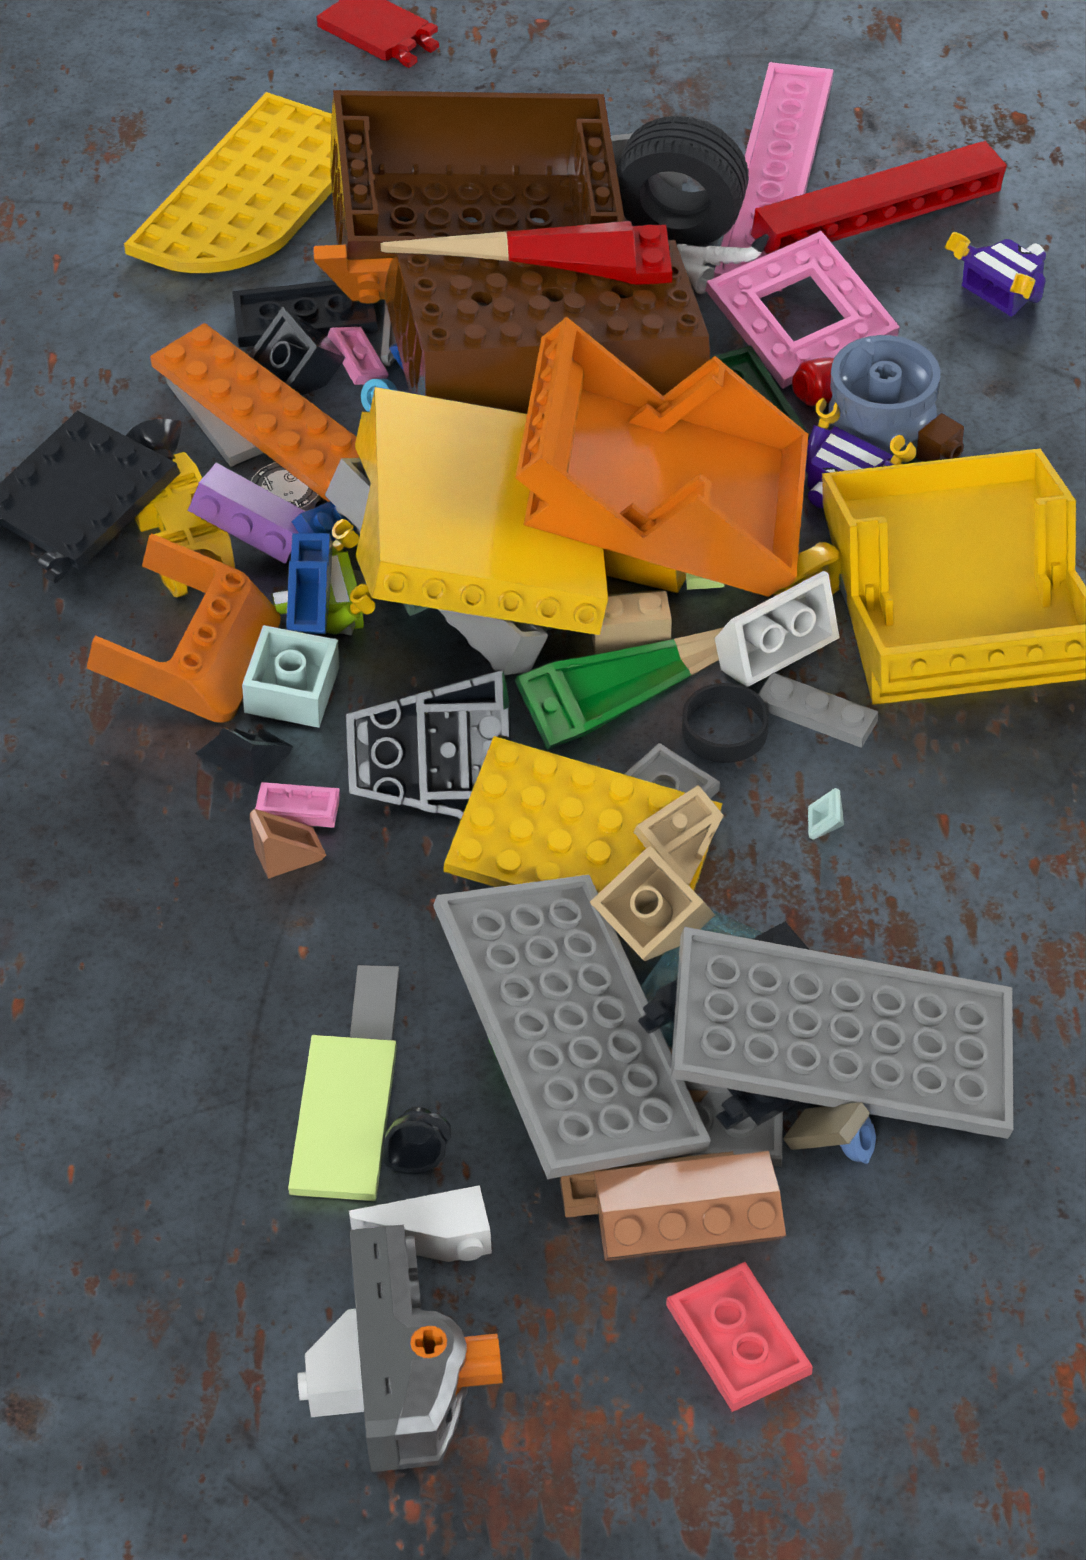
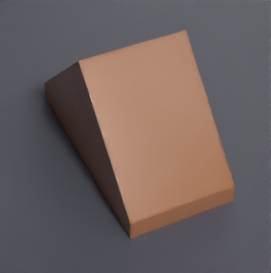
(283, 843)

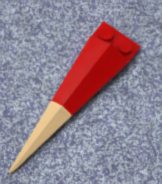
(602, 249)

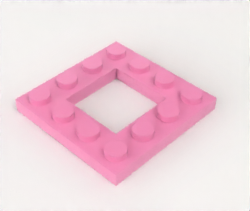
(740, 292)

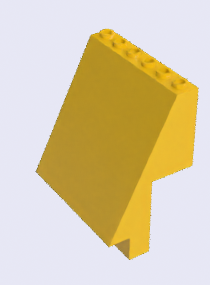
(451, 517)
(960, 574)

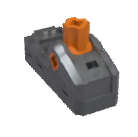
(410, 1358)

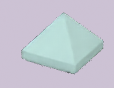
(825, 814)

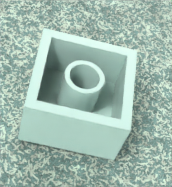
(290, 676)

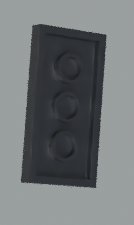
(317, 303)

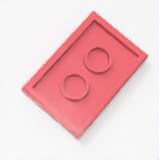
(739, 1336)

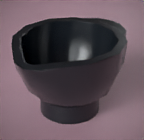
(158, 435)
(416, 1141)

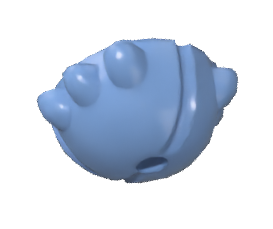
(862, 1145)

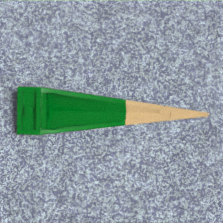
(590, 691)

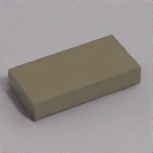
(826, 1126)

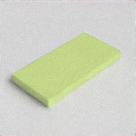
(343, 1118)

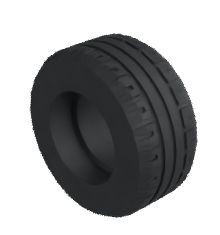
(692, 149)

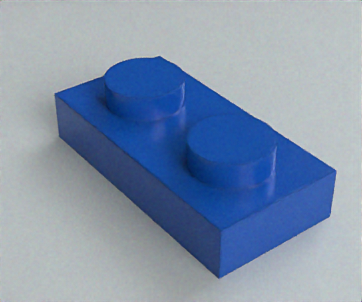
(319, 520)

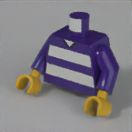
(1001, 272)
(842, 451)

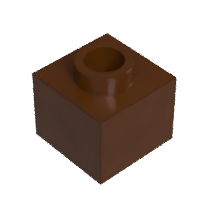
(940, 440)

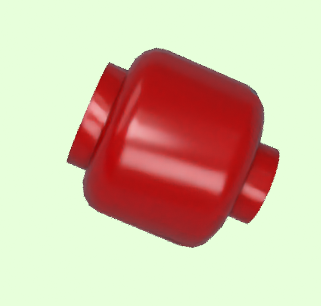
(813, 380)

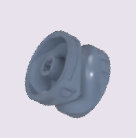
(884, 389)

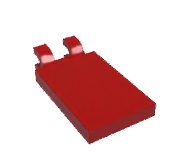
(379, 28)

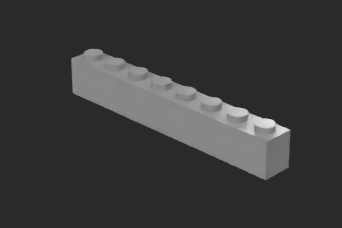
(504, 643)

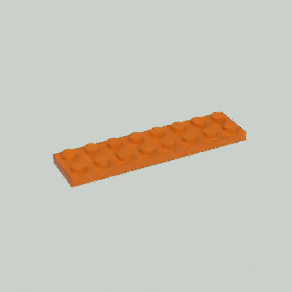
(257, 405)

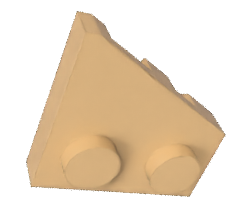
(682, 831)

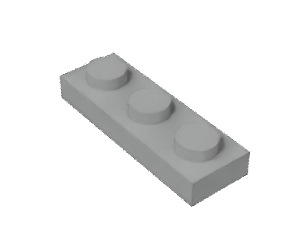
(818, 710)

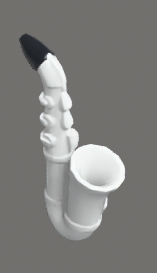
(696, 257)

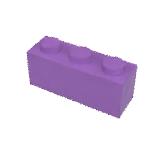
(246, 511)

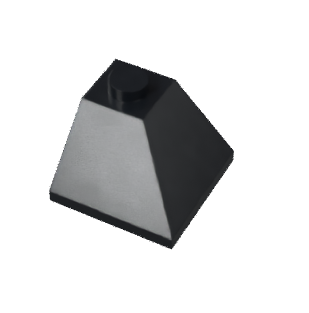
(297, 353)

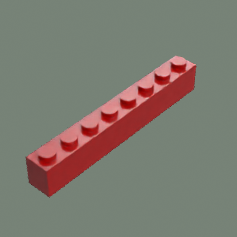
(882, 197)

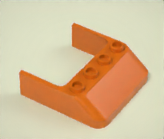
(216, 647)

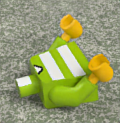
(346, 598)

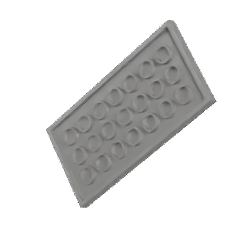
(568, 1027)
(843, 1032)

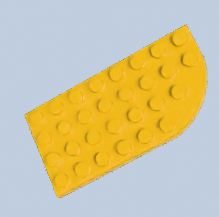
(244, 193)

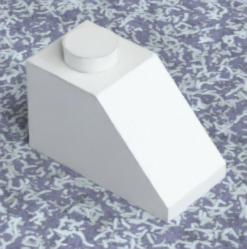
(334, 1371)

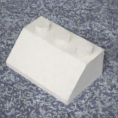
(778, 631)

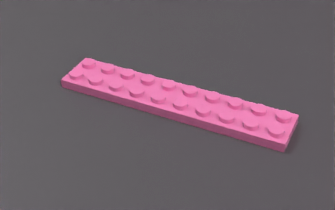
(780, 145)

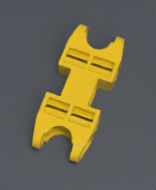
(182, 527)

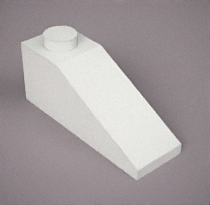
(443, 1224)

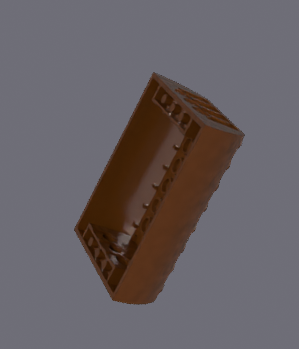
(465, 158)
(492, 351)

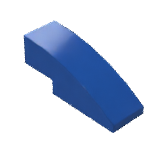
(309, 583)

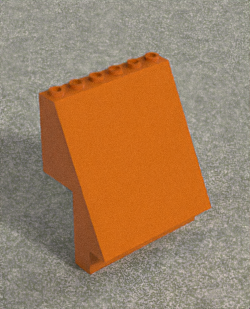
(672, 479)

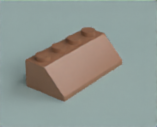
(689, 1205)

